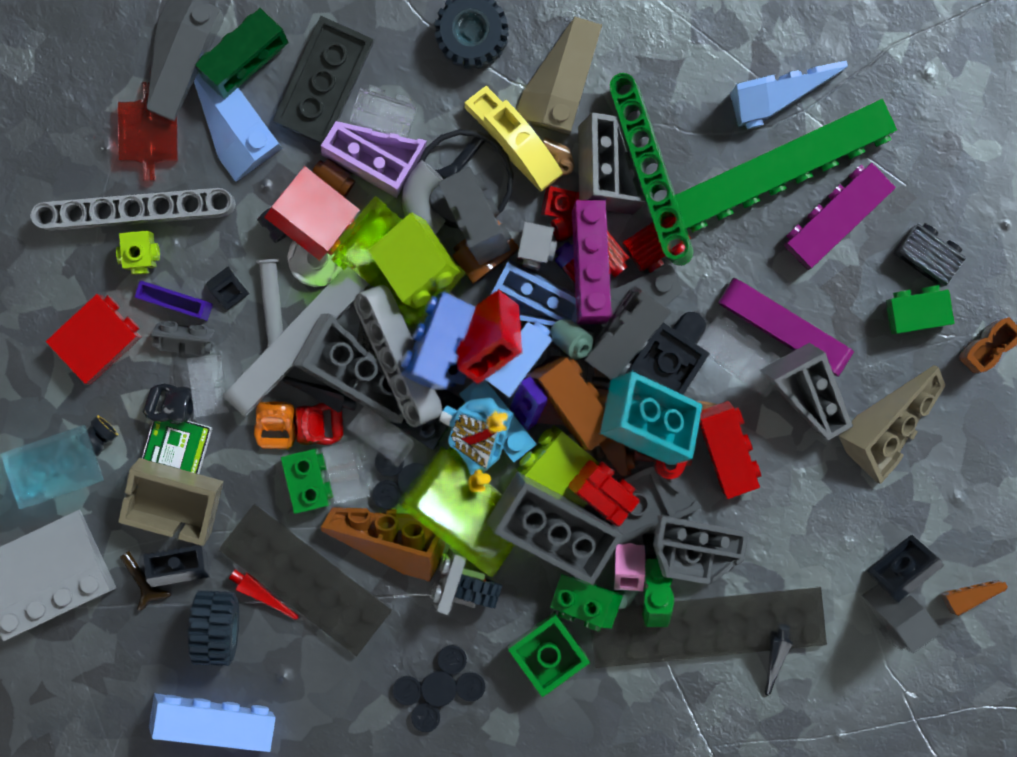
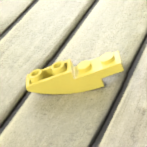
(515, 137)

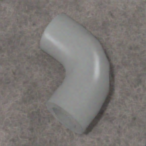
(417, 195)

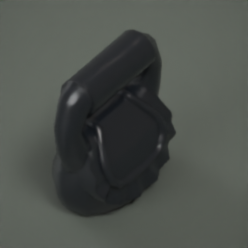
(176, 406)

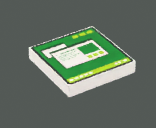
(178, 445)

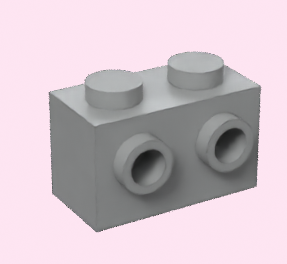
(536, 246)

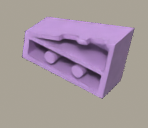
(373, 155)

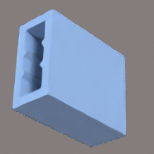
(534, 342)

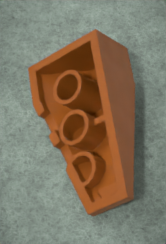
(388, 538)

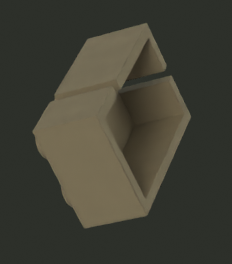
(168, 498)

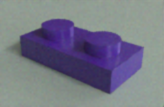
(528, 403)

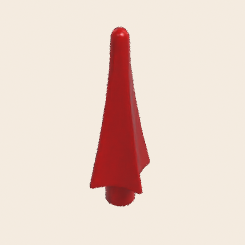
(252, 587)

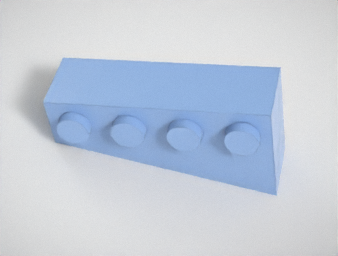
(211, 723)

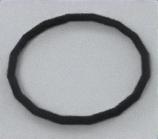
(494, 143)

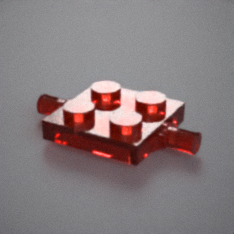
(146, 135)

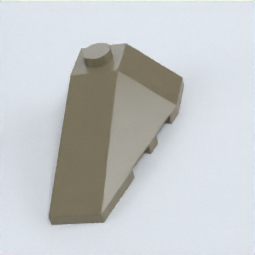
(558, 84)
(886, 426)

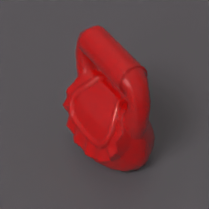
(310, 425)

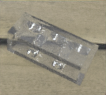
(738, 354)

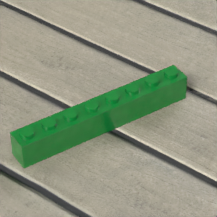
(784, 164)

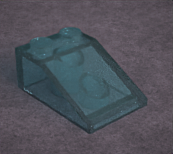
(52, 467)

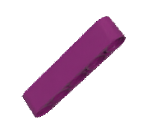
(782, 323)

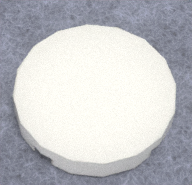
(309, 269)

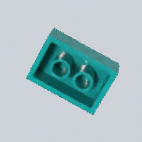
(651, 418)

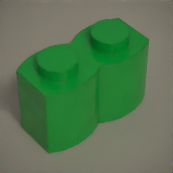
(658, 596)

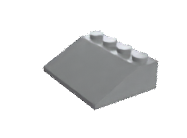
(49, 574)

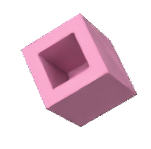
(629, 567)

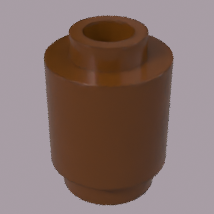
(334, 176)

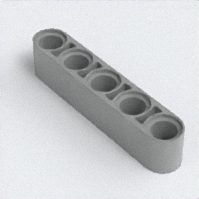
(390, 342)

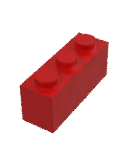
(729, 449)

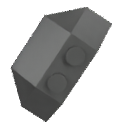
(697, 549)

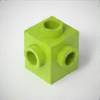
(133, 242)

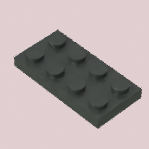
(323, 80)

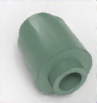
(571, 338)

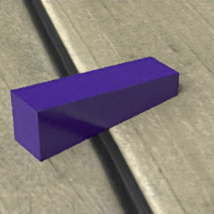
(173, 300)

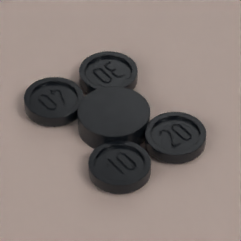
(387, 492)
(439, 688)

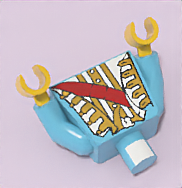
(478, 436)

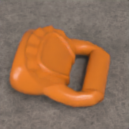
(275, 416)

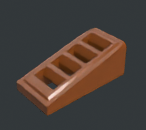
(968, 597)

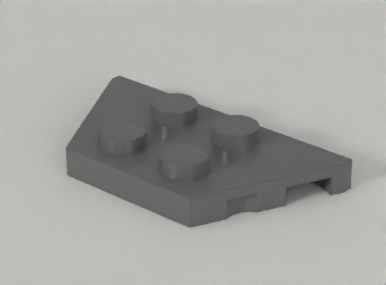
(656, 498)

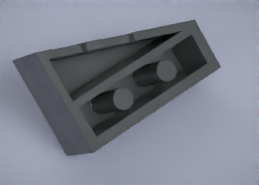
(660, 285)
(626, 333)

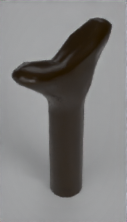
(147, 591)

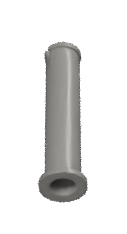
(271, 299)

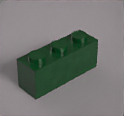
(241, 53)

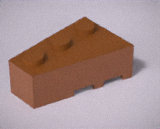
(572, 399)

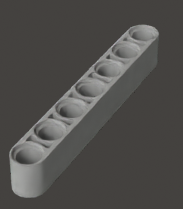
(119, 209)
(282, 353)

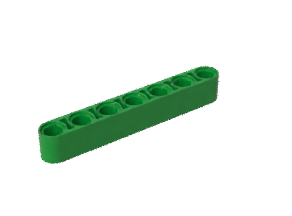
(642, 158)

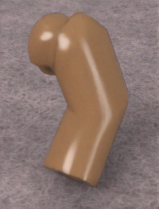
(561, 155)

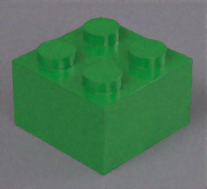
(548, 654)

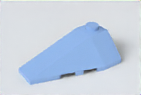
(764, 97)
(236, 130)

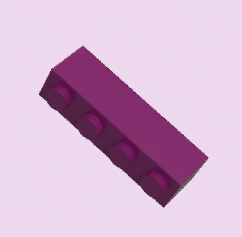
(839, 216)
(591, 262)

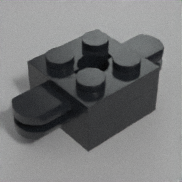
(673, 354)

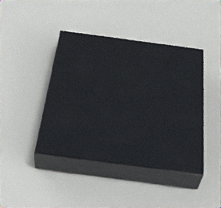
(905, 568)

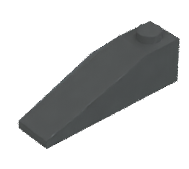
(182, 37)

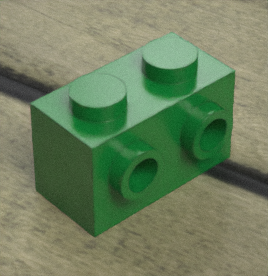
(919, 311)
(307, 480)
(586, 602)

